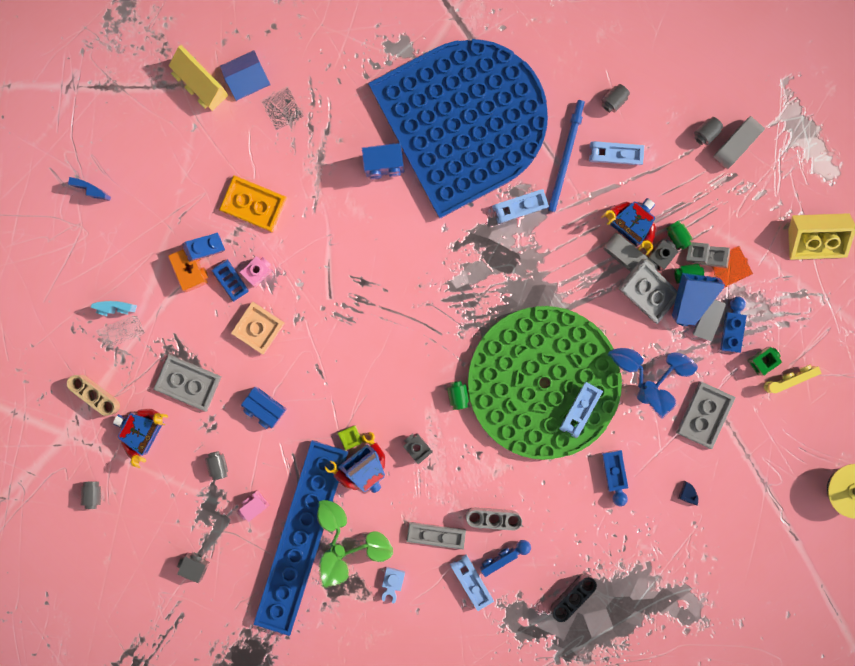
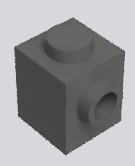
(663, 254)
(192, 567)

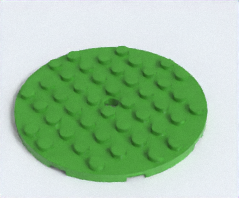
(508, 373)

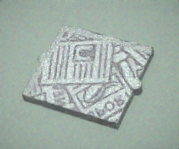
(282, 108)

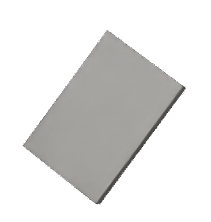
(649, 291)
(187, 382)
(705, 415)

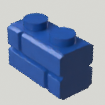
(263, 407)

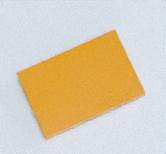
(253, 203)

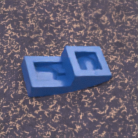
(92, 191)

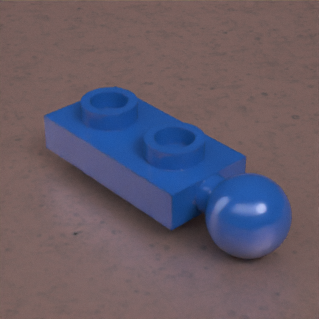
(734, 326)
(616, 476)
(505, 556)

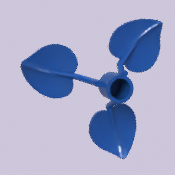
(660, 400)

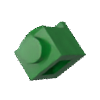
(773, 361)

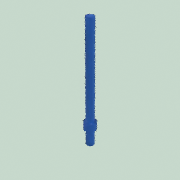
(575, 121)

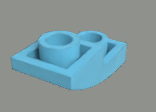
(110, 307)

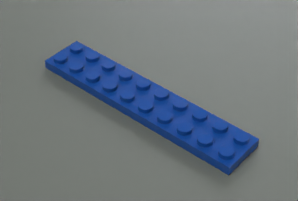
(299, 540)

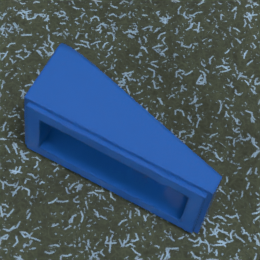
(226, 263)

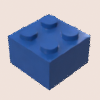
(383, 161)

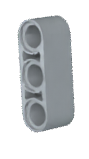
(739, 142)
(625, 252)
(501, 524)

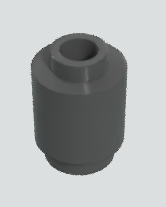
(615, 98)
(708, 131)
(216, 465)
(91, 494)

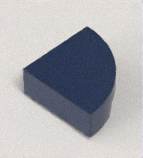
(688, 494)

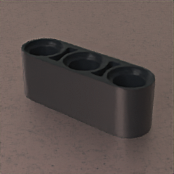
(575, 588)

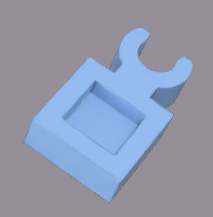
(392, 581)

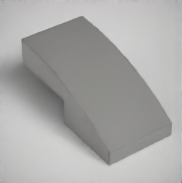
(708, 255)
(709, 322)

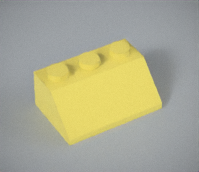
(196, 79)
(820, 236)

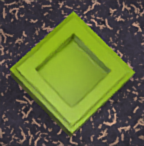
(350, 437)

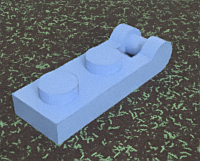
(617, 153)
(521, 206)
(581, 409)
(472, 583)

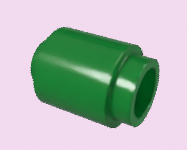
(679, 235)
(688, 269)
(458, 395)

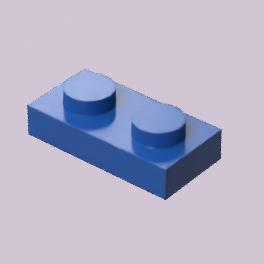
(203, 247)

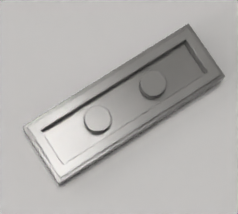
(436, 535)

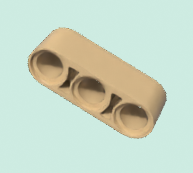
(84, 392)

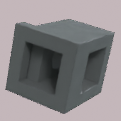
(419, 455)

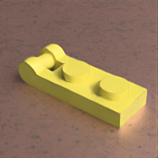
(791, 379)

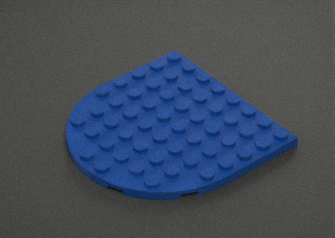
(465, 119)

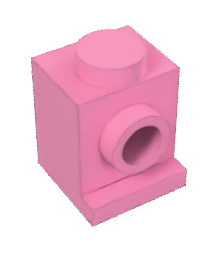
(256, 278)
(253, 506)

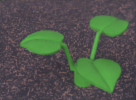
(331, 567)

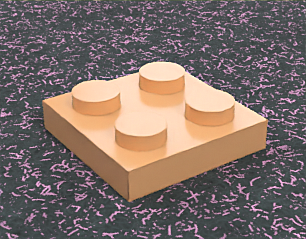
(258, 328)

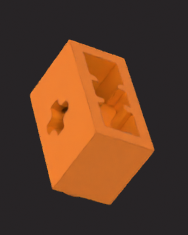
(188, 280)

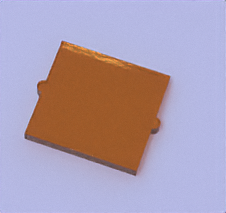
(737, 268)

